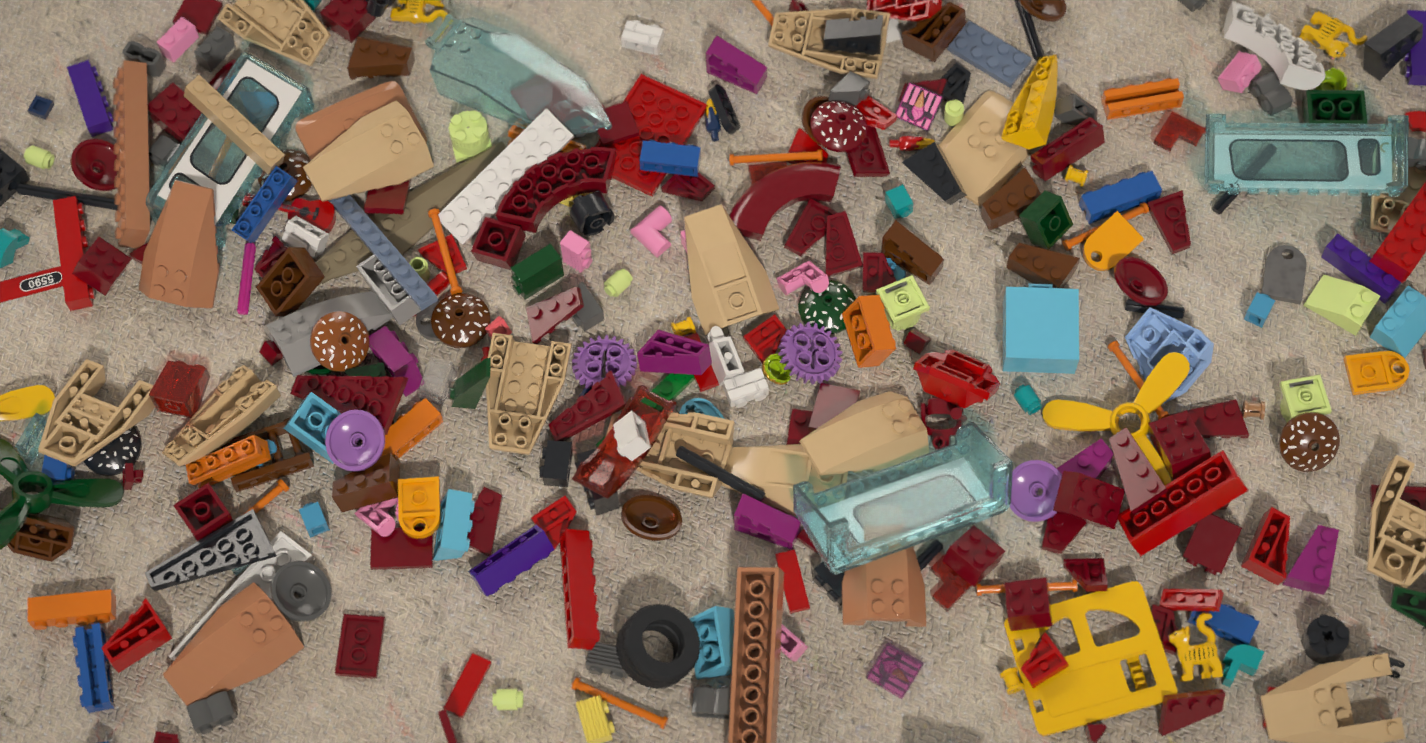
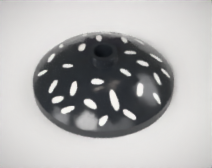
(112, 457)

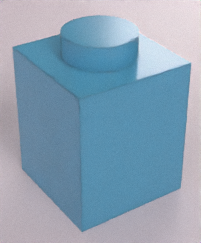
(1259, 309)
(313, 519)

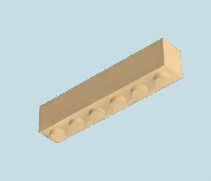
(233, 124)

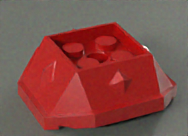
(956, 378)

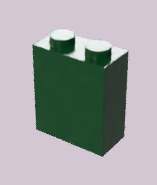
(537, 272)

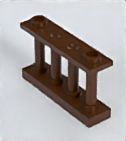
(280, 468)

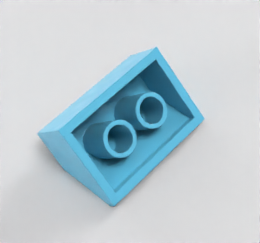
(1402, 323)
(454, 525)
(716, 640)

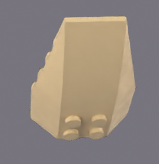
(370, 155)
(698, 432)
(868, 436)

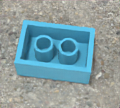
(312, 422)

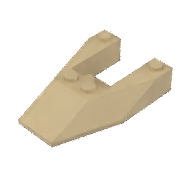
(84, 424)
(1396, 529)
(1318, 705)

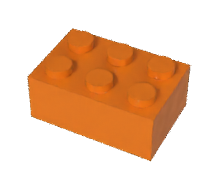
(869, 331)

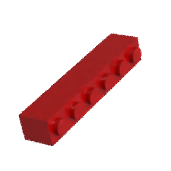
(72, 247)
(579, 589)

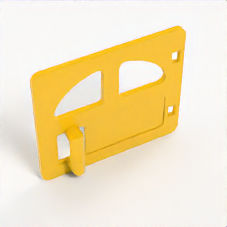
(1094, 681)

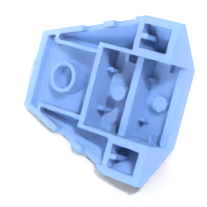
(1161, 334)

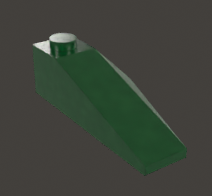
(470, 386)

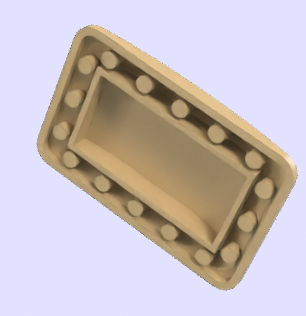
(979, 153)

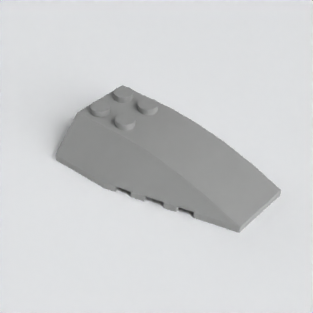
(294, 330)

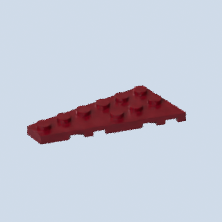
(345, 393)

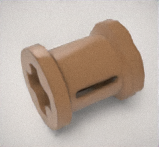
(1253, 409)

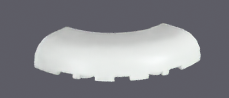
(1275, 44)

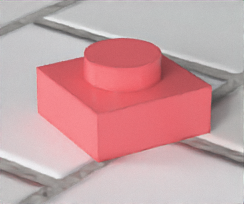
(498, 326)

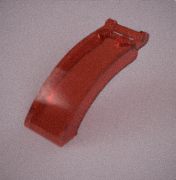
(605, 468)

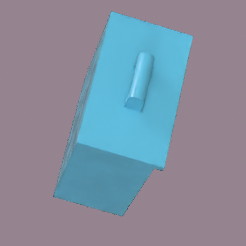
(1040, 329)

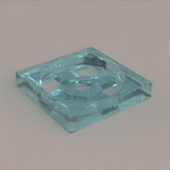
(25, 442)

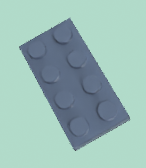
(989, 54)

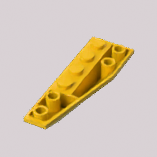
(1033, 109)

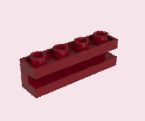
(1067, 149)

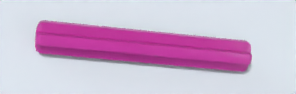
(246, 279)

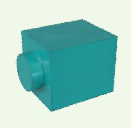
(899, 202)

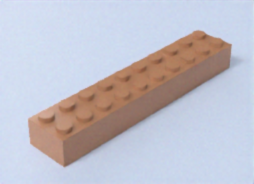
(132, 154)
(756, 655)

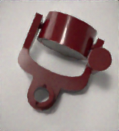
(942, 409)

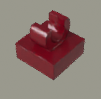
(130, 476)

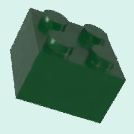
(1046, 220)

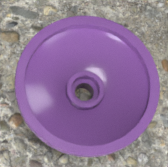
(343, 439)
(1025, 483)

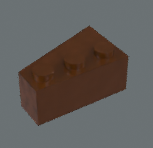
(935, 33)
(379, 59)
(1010, 200)
(911, 253)
(1042, 265)
(368, 485)

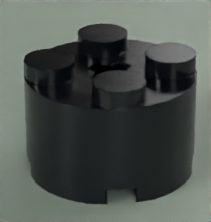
(591, 213)
(1330, 629)

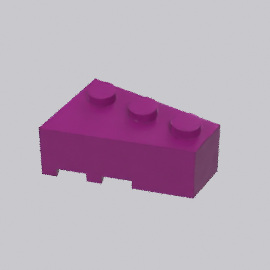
(735, 66)
(397, 360)
(1090, 461)
(766, 522)

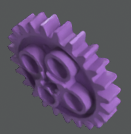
(793, 352)
(586, 363)

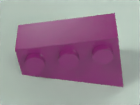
(674, 355)
(1315, 562)

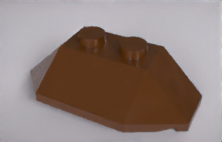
(43, 537)

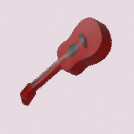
(315, 212)

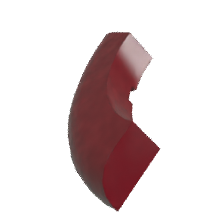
(555, 181)
(780, 190)

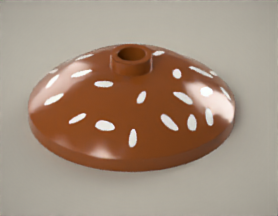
(327, 342)

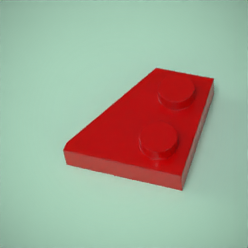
(876, 114)
(804, 143)
(433, 254)
(765, 338)
(555, 519)
(1043, 662)

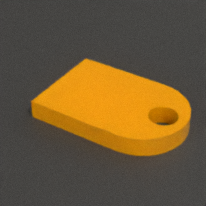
(1112, 242)
(1375, 372)
(419, 504)

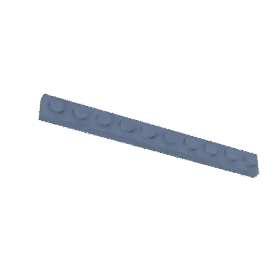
(385, 252)

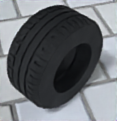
(675, 628)

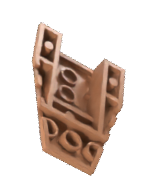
(183, 250)
(885, 591)
(234, 647)

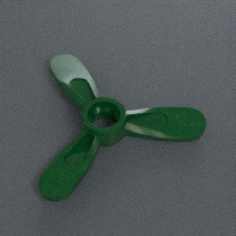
(77, 492)

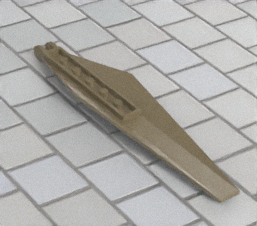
(406, 228)

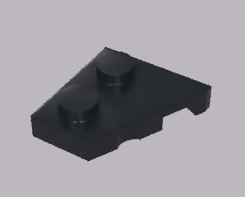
(957, 83)

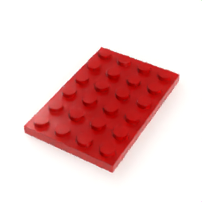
(660, 116)

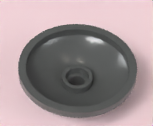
(308, 583)

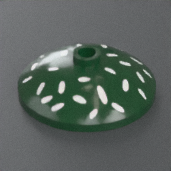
(814, 309)

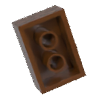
(290, 281)

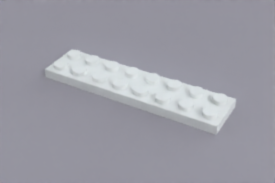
(484, 194)
(259, 573)

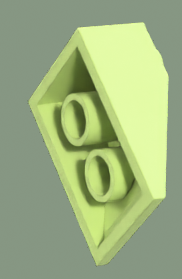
(1342, 302)

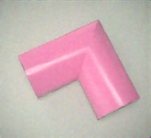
(649, 229)
(805, 274)
(377, 518)

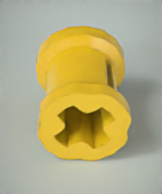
(1076, 175)
(683, 327)
(1012, 680)

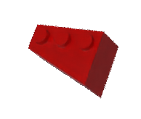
(1268, 547)
(136, 638)

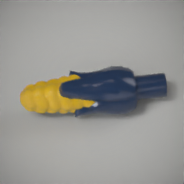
(712, 121)

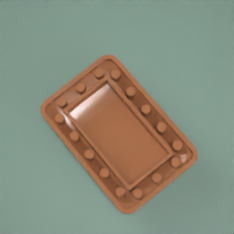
(326, 125)

